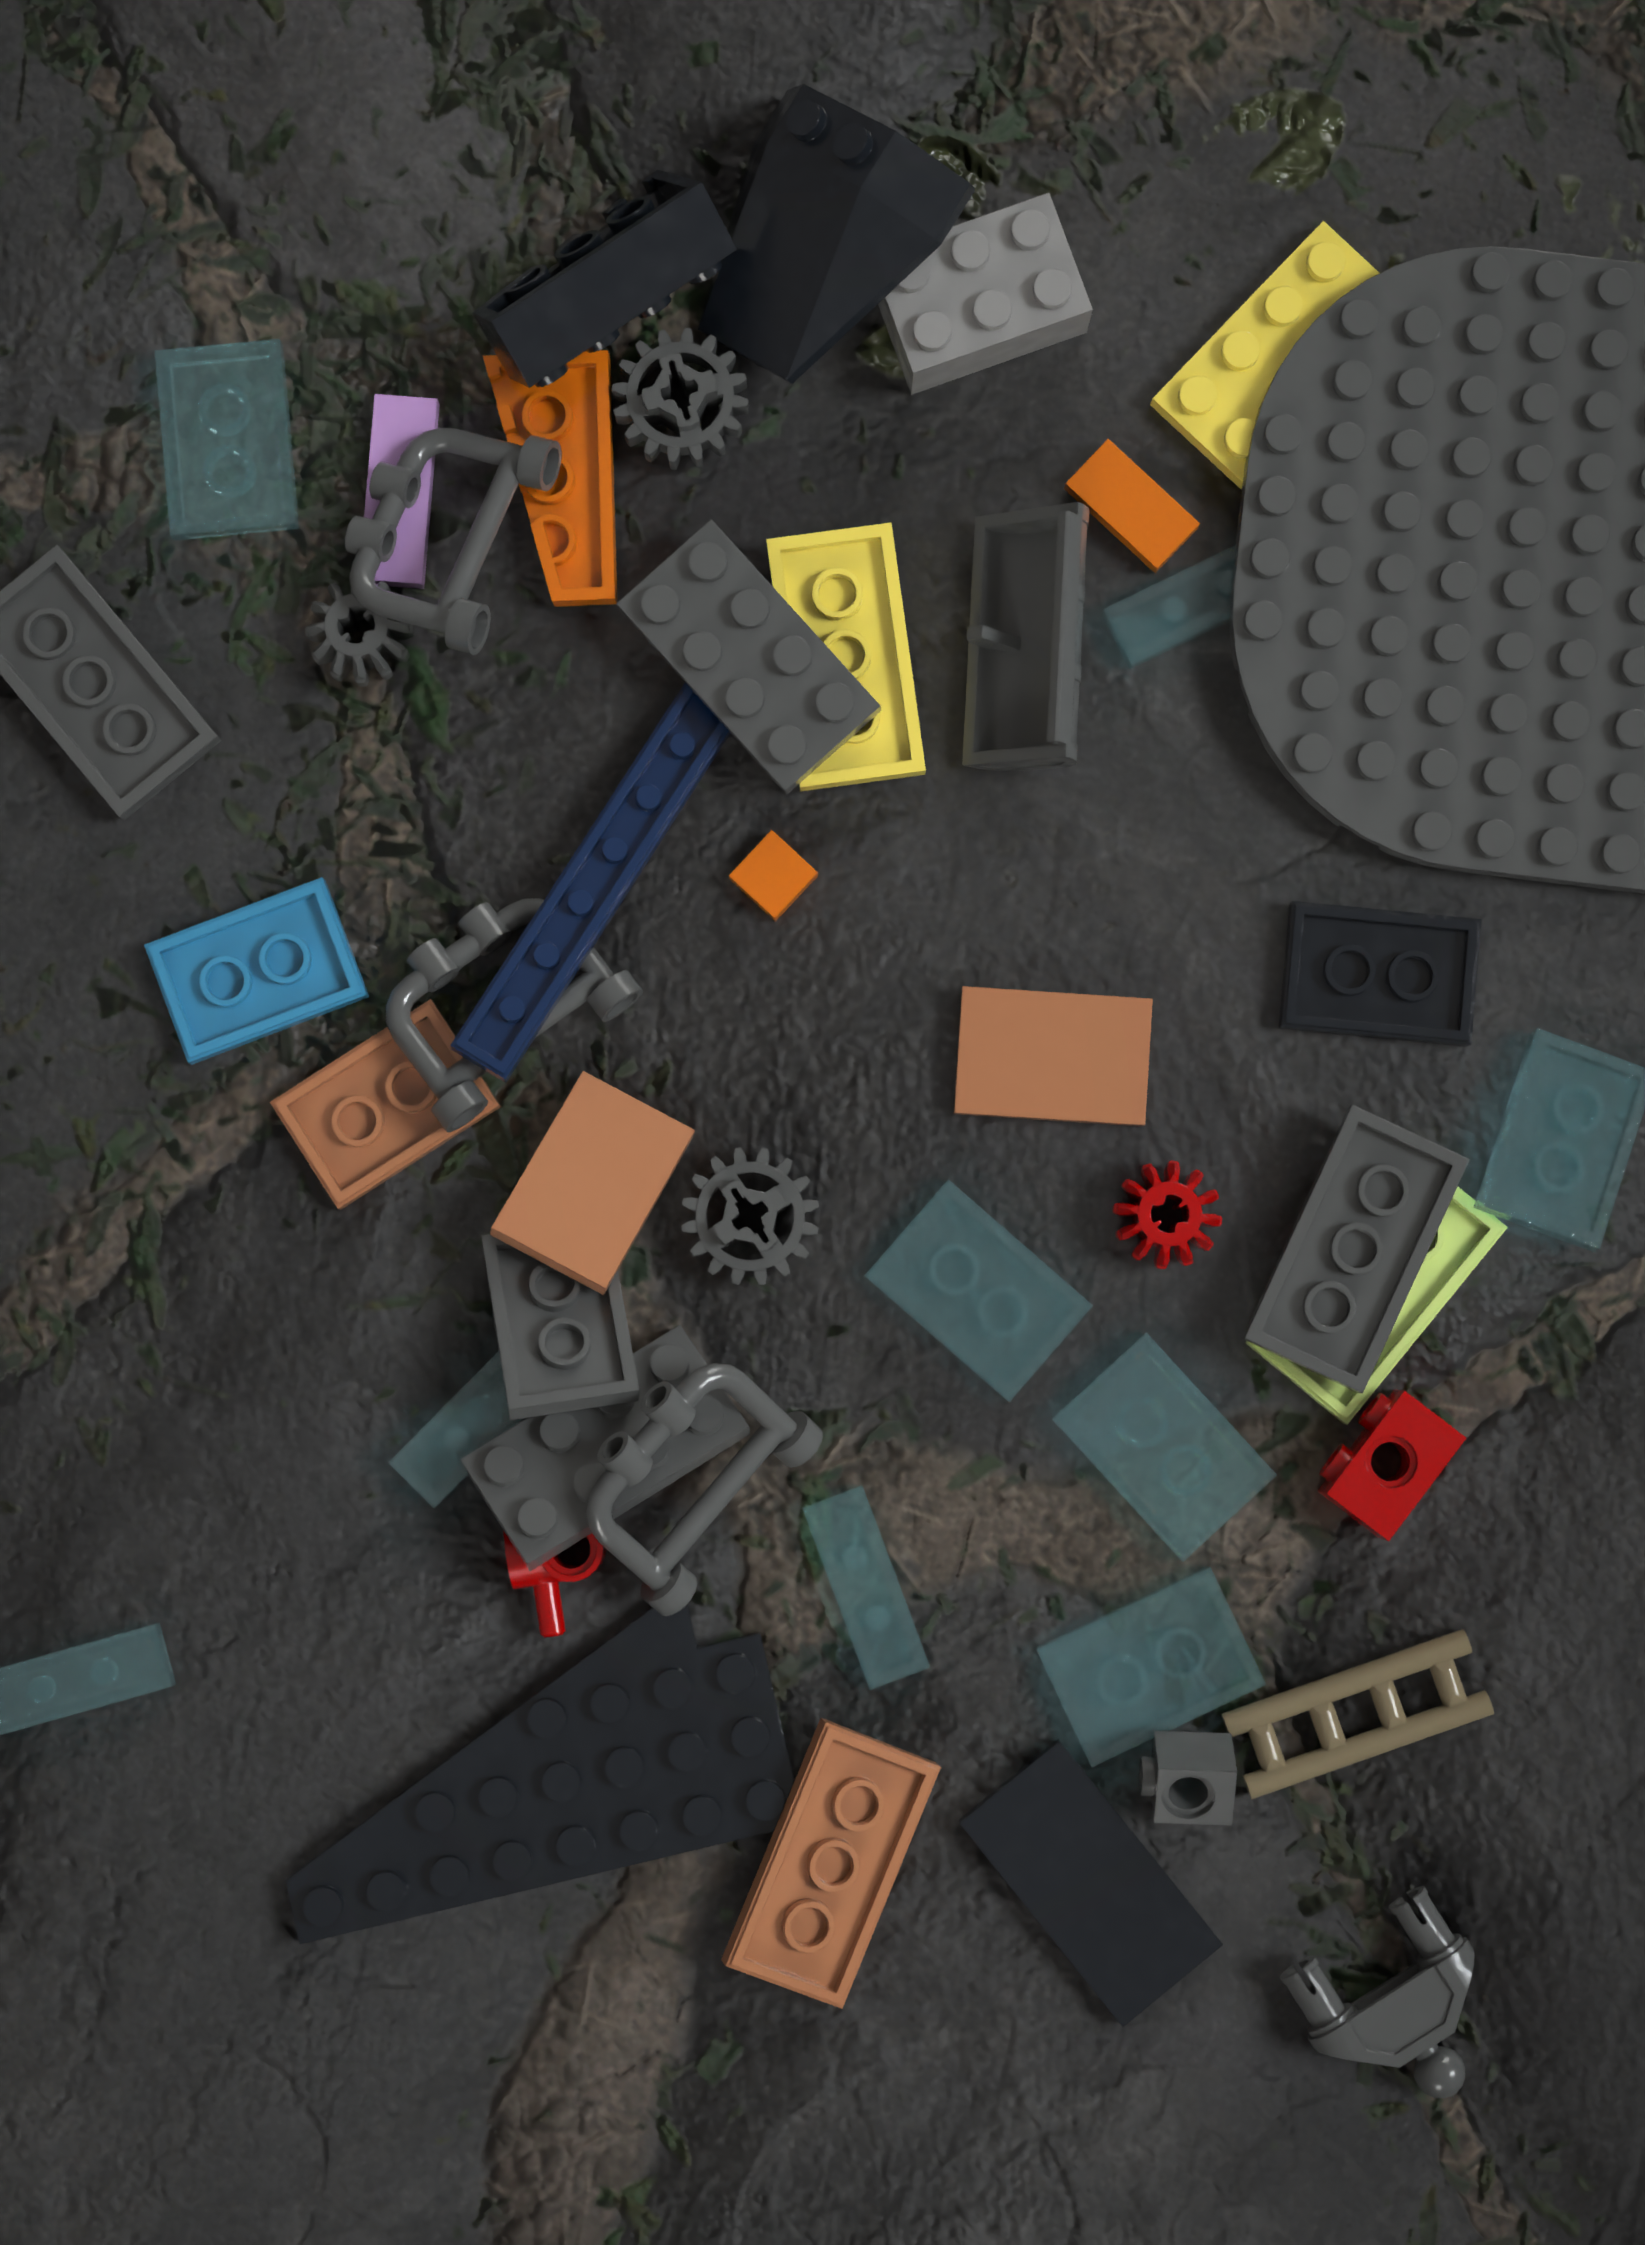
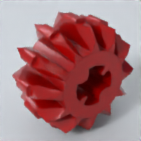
(1179, 1232)

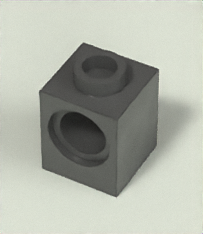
(1211, 1782)

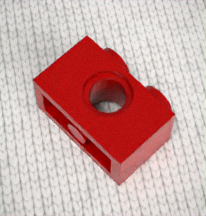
(1424, 1447)

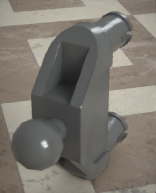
(1405, 2013)

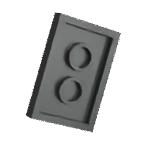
(556, 1337)

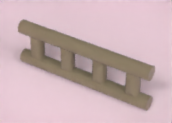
(1377, 1678)

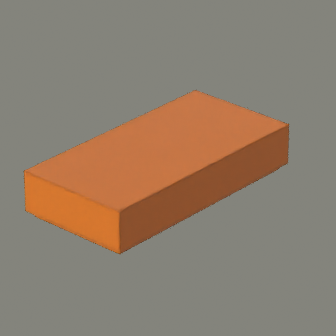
(1131, 505)

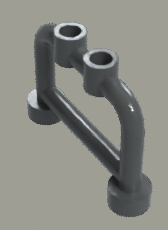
(398, 487)
(436, 967)
(671, 1410)

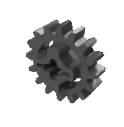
(657, 405)
(776, 1201)

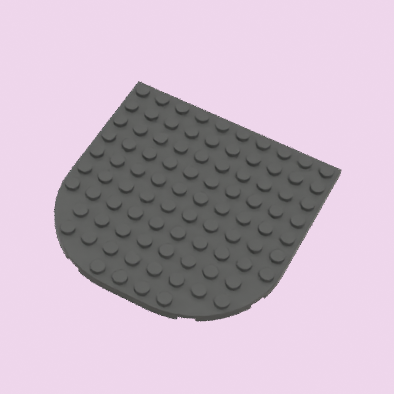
(1457, 565)

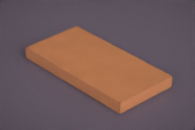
(830, 1863)

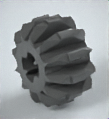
(340, 648)

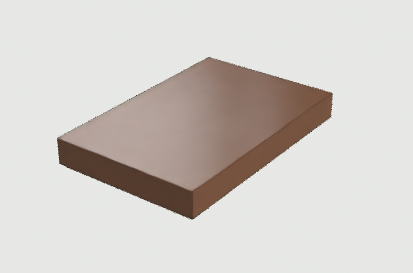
(1053, 1056)
(371, 1111)
(592, 1182)

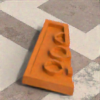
(577, 515)

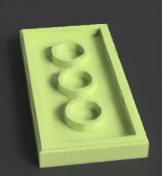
(1453, 1254)

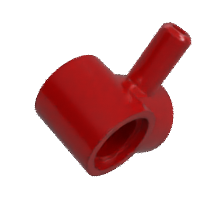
(546, 1581)

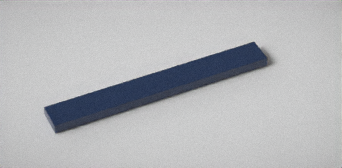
(591, 887)

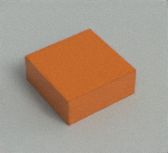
(773, 875)

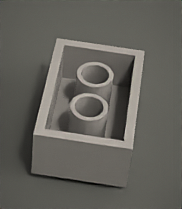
(987, 296)

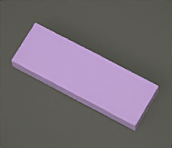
(394, 426)

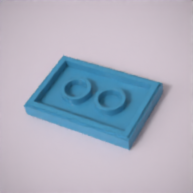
(256, 971)

